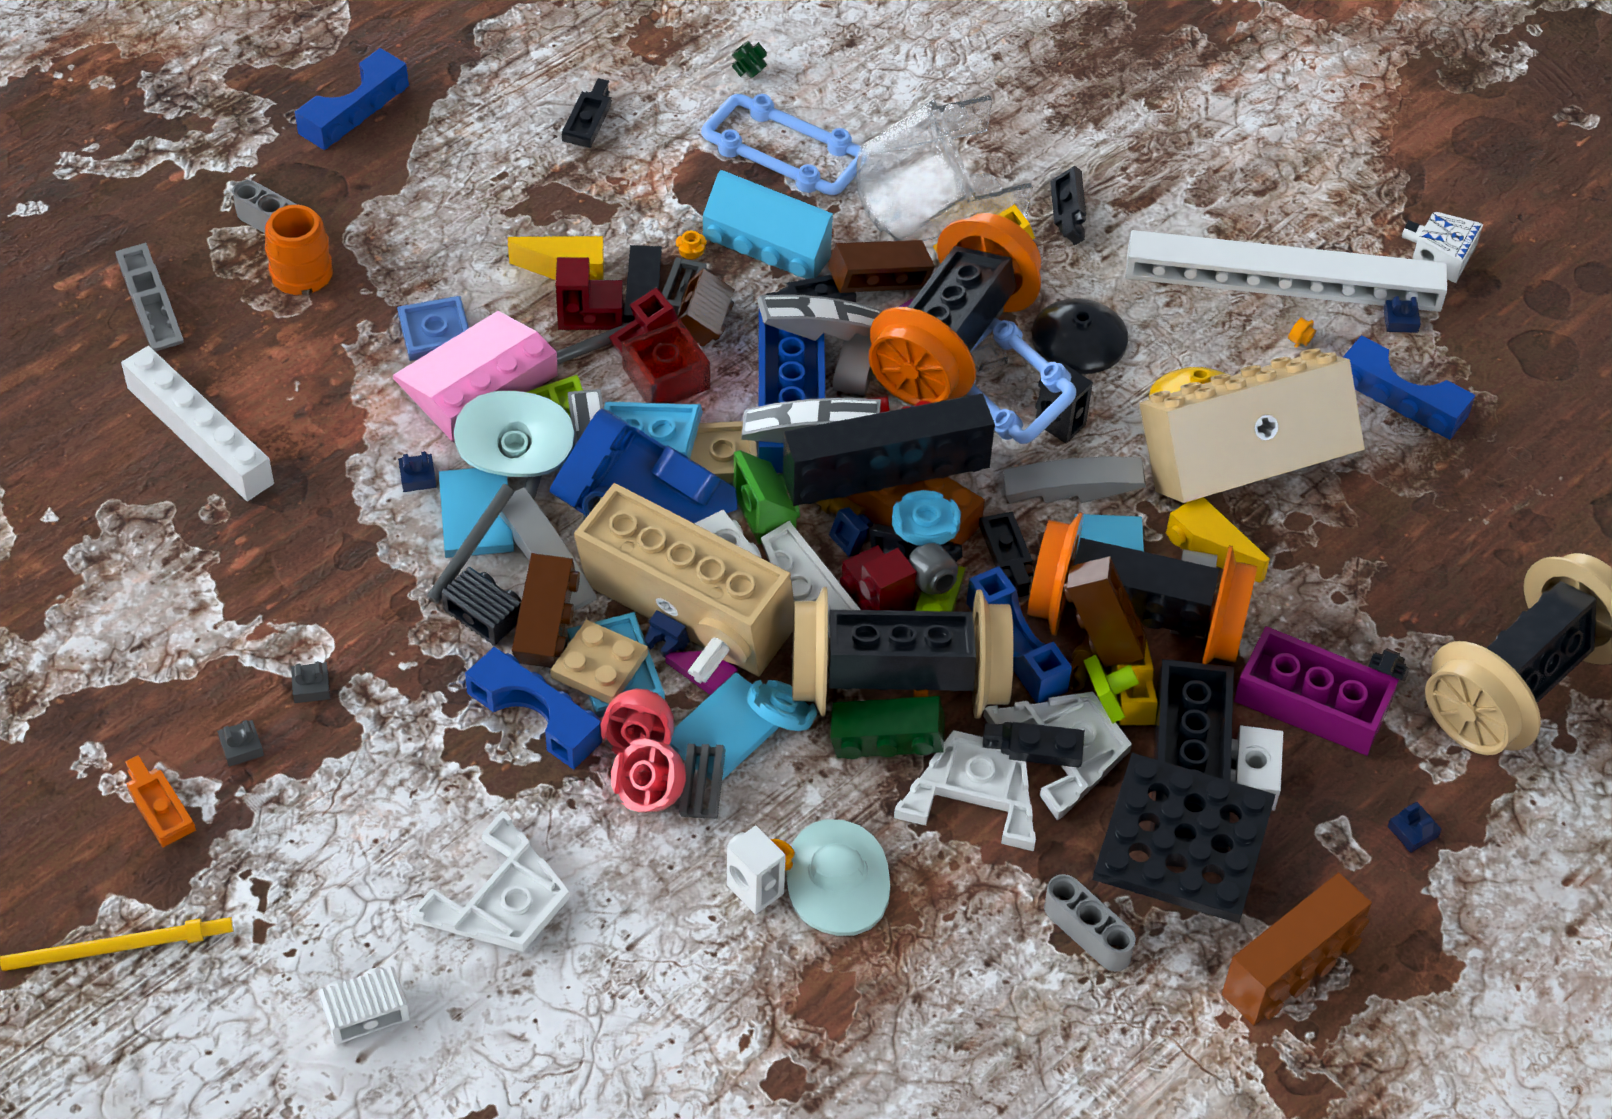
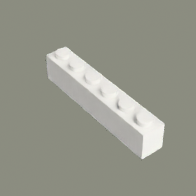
(198, 423)

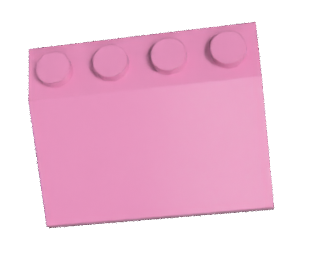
(481, 360)

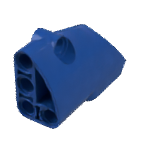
(624, 455)

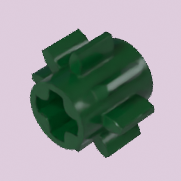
(749, 59)

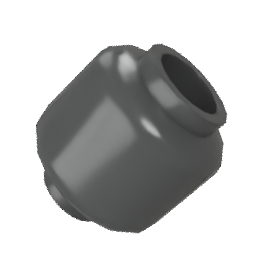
(934, 568)

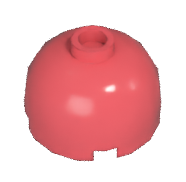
(637, 716)
(648, 776)

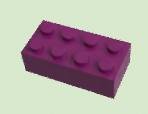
(1316, 690)

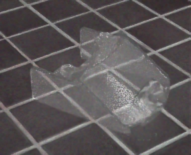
(916, 179)

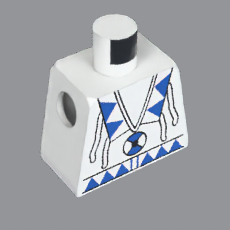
(1444, 240)

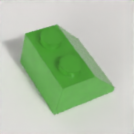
(762, 495)

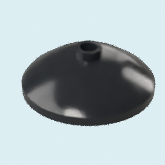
(1080, 335)

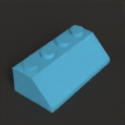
(768, 226)

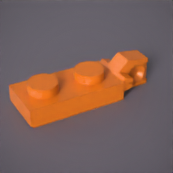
(158, 803)

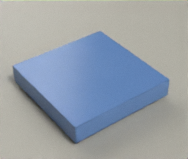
(431, 324)

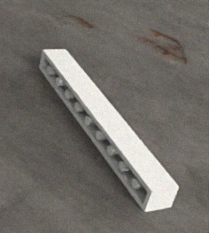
(1284, 270)

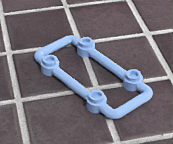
(762, 109)
(1053, 376)

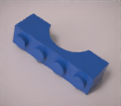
(329, 119)
(1436, 406)
(1036, 664)
(502, 682)

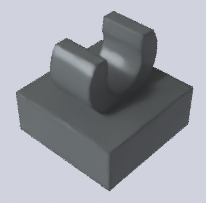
(310, 682)
(240, 743)

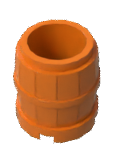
(297, 250)

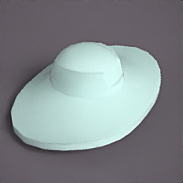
(514, 434)
(838, 878)

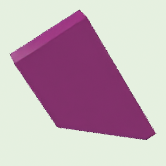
(684, 660)

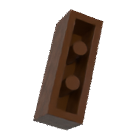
(880, 266)
(545, 610)
(1105, 612)

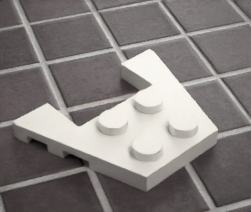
(1102, 749)
(976, 777)
(511, 904)

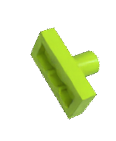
(1110, 685)

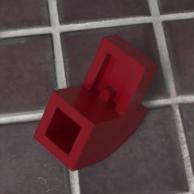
(650, 313)

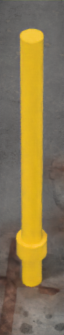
(192, 931)

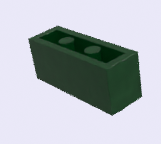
(888, 727)

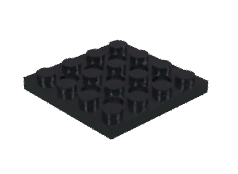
(1198, 857)

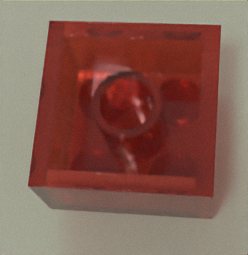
(666, 364)

